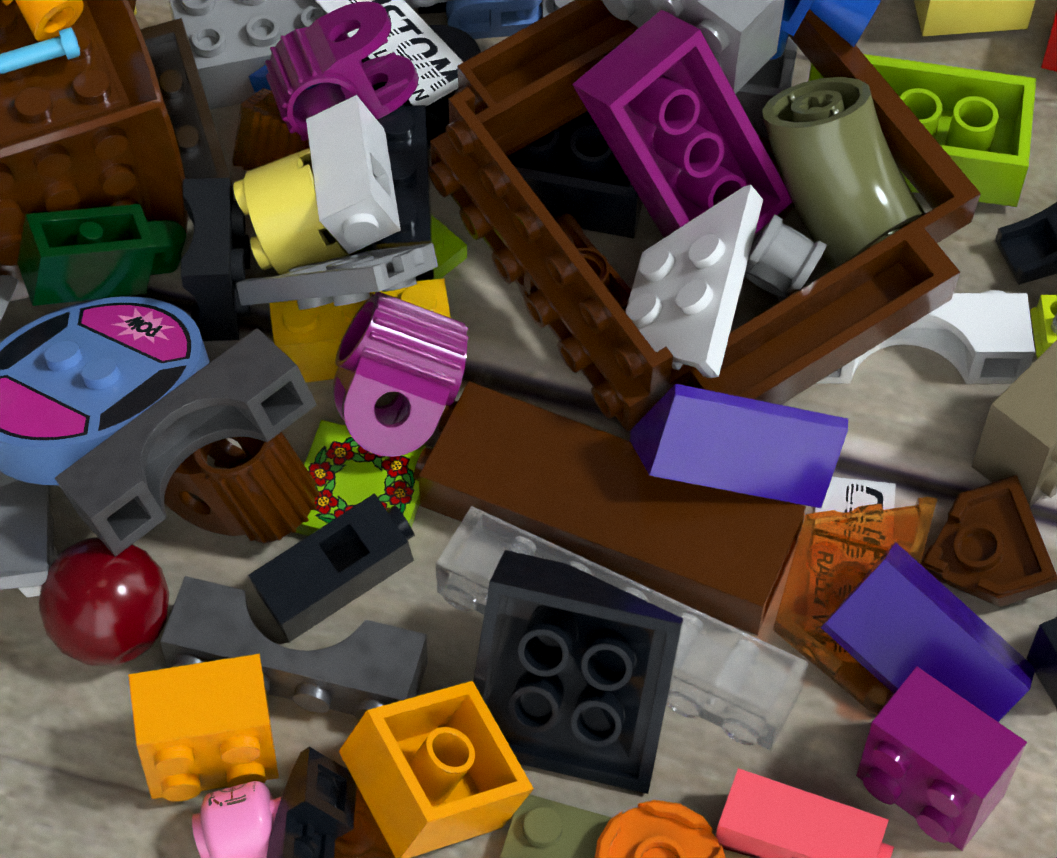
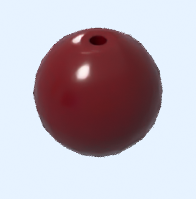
(103, 604)

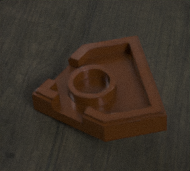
(992, 546)

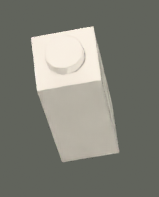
(352, 175)

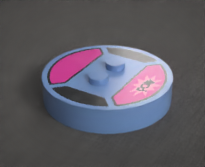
(86, 376)

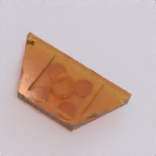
(826, 566)

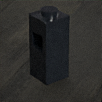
(334, 565)

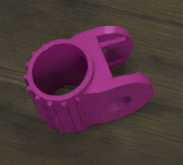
(331, 58)
(404, 352)

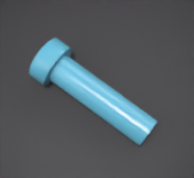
(42, 51)

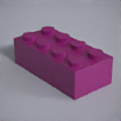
(678, 125)

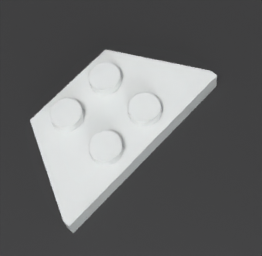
(693, 282)

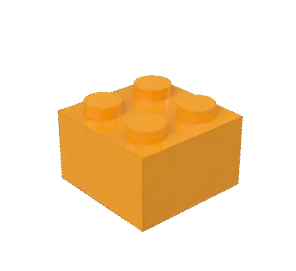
(203, 727)
(435, 770)

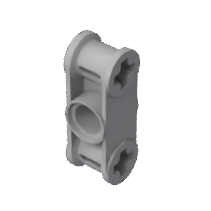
(782, 259)

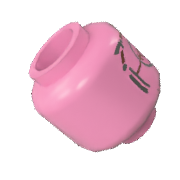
(236, 822)

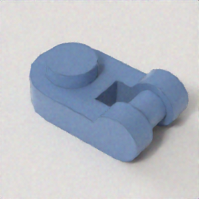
(492, 17)

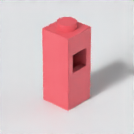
(787, 822)

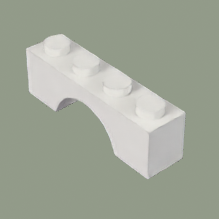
(979, 333)

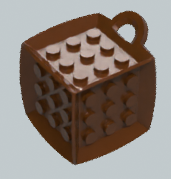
(84, 128)

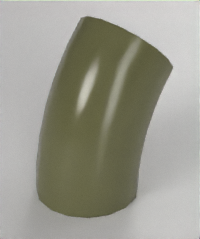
(838, 166)

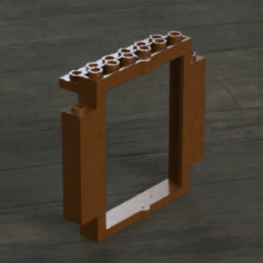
(527, 91)

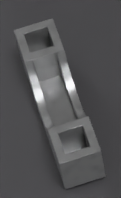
(239, 394)
(355, 675)

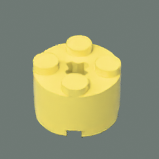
(285, 214)

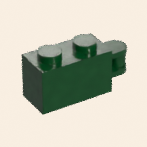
(95, 253)

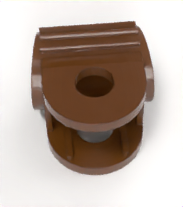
(258, 495)

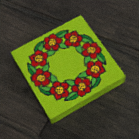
(351, 474)

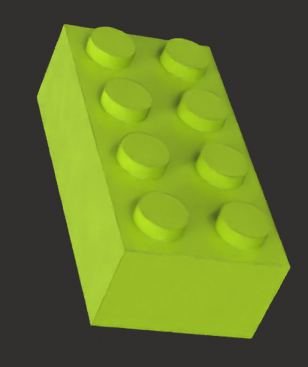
(974, 117)

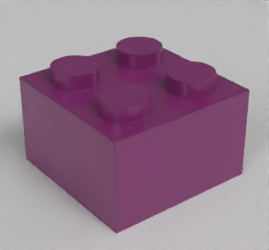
(939, 759)

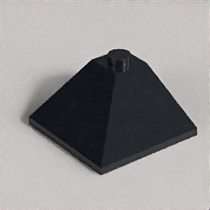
(575, 671)

